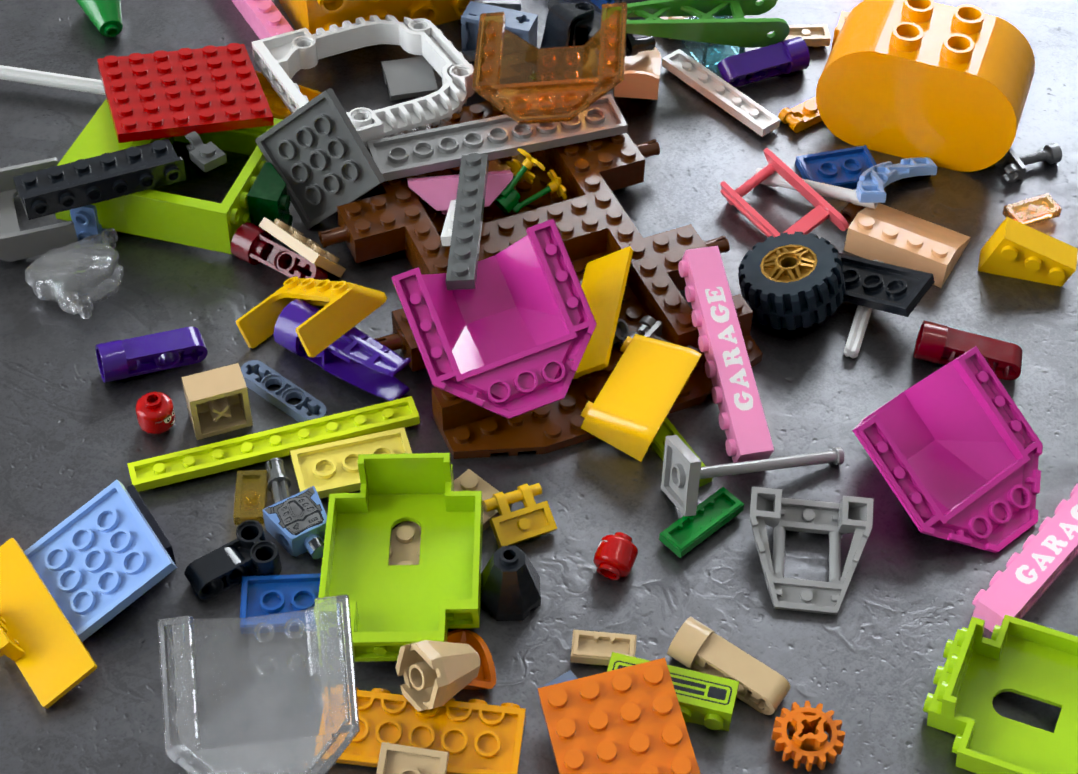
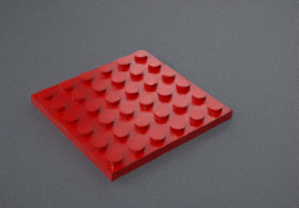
(183, 92)

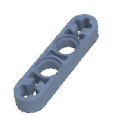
(281, 396)

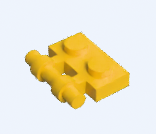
(523, 523)

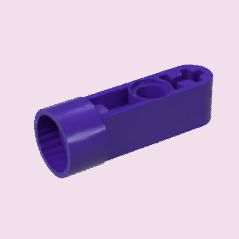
(765, 62)
(150, 353)

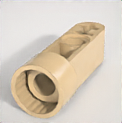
(711, 654)

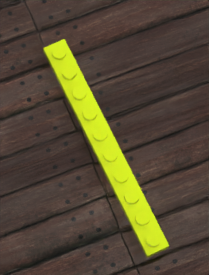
(271, 444)

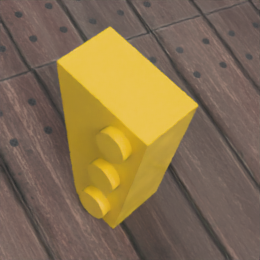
(1027, 255)

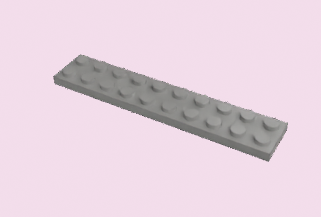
(496, 136)

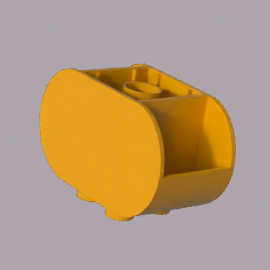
(927, 82)

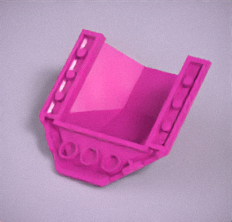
(513, 335)
(958, 455)

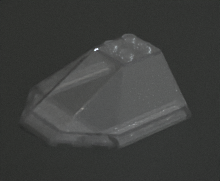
(259, 690)

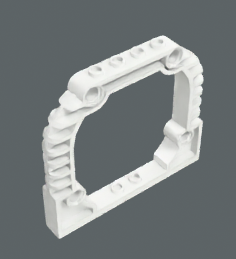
(287, 53)

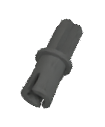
(278, 481)

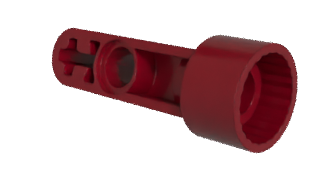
(256, 246)
(944, 344)

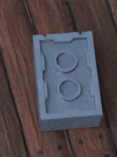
(518, 22)

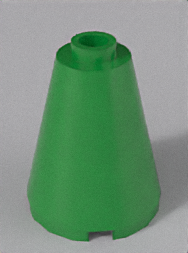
(104, 14)

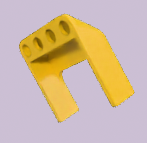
(342, 303)

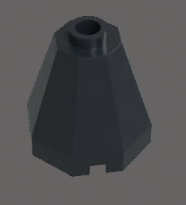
(509, 585)

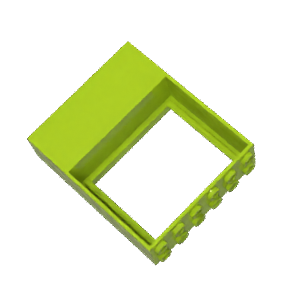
(166, 214)

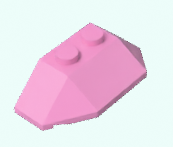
(440, 190)

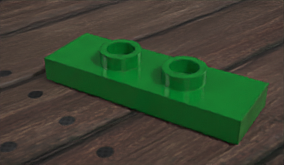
(709, 517)

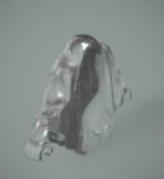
(78, 273)

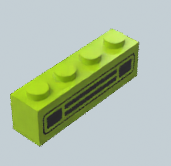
(701, 696)

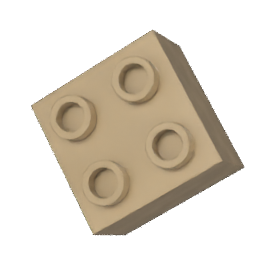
(217, 401)

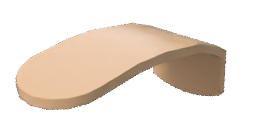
(640, 76)

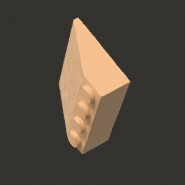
(905, 241)

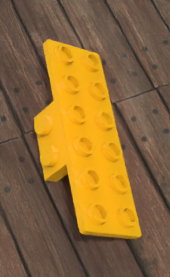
(604, 290)
(37, 631)

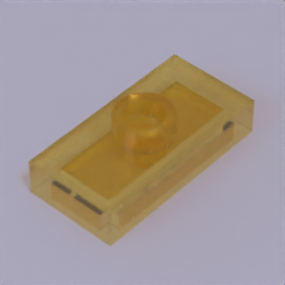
(250, 496)

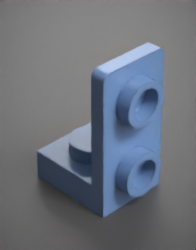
(86, 221)

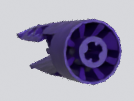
(351, 357)

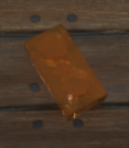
(1033, 210)

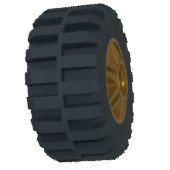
(792, 280)

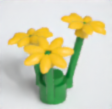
(509, 196)

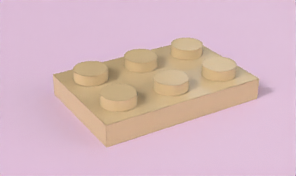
(304, 246)

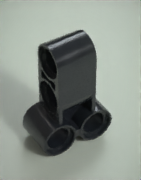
(225, 566)

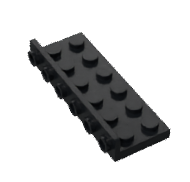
(99, 178)

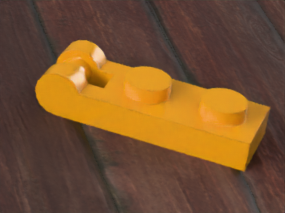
(801, 116)

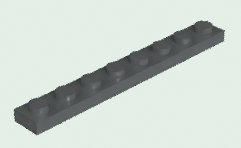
(467, 222)

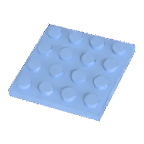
(100, 560)

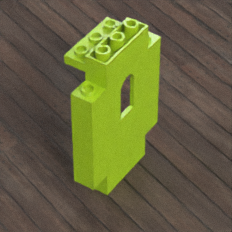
(404, 602)
(1017, 660)

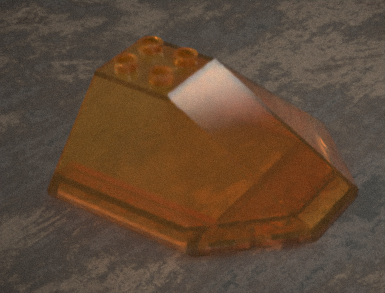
(548, 82)

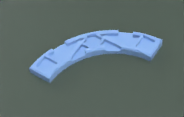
(874, 180)

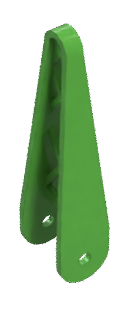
(707, 29)

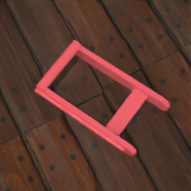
(807, 223)

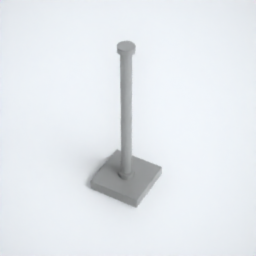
(684, 470)

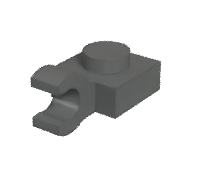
(204, 155)

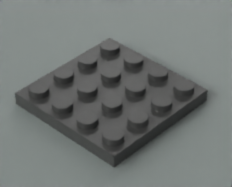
(320, 158)

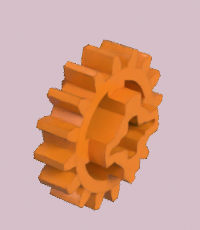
(808, 739)

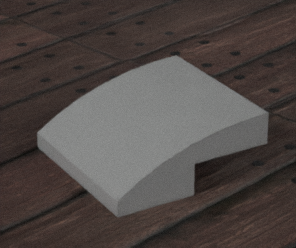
(409, 78)

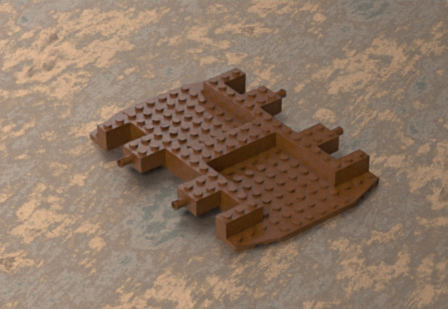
(590, 227)

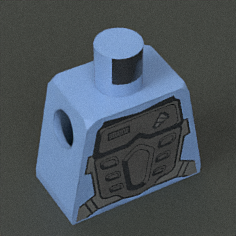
(298, 523)

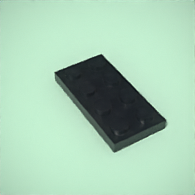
(883, 285)

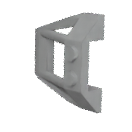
(809, 516)

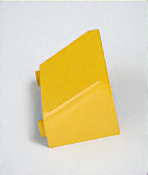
(639, 393)

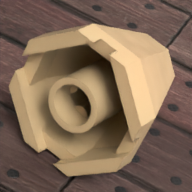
(435, 671)

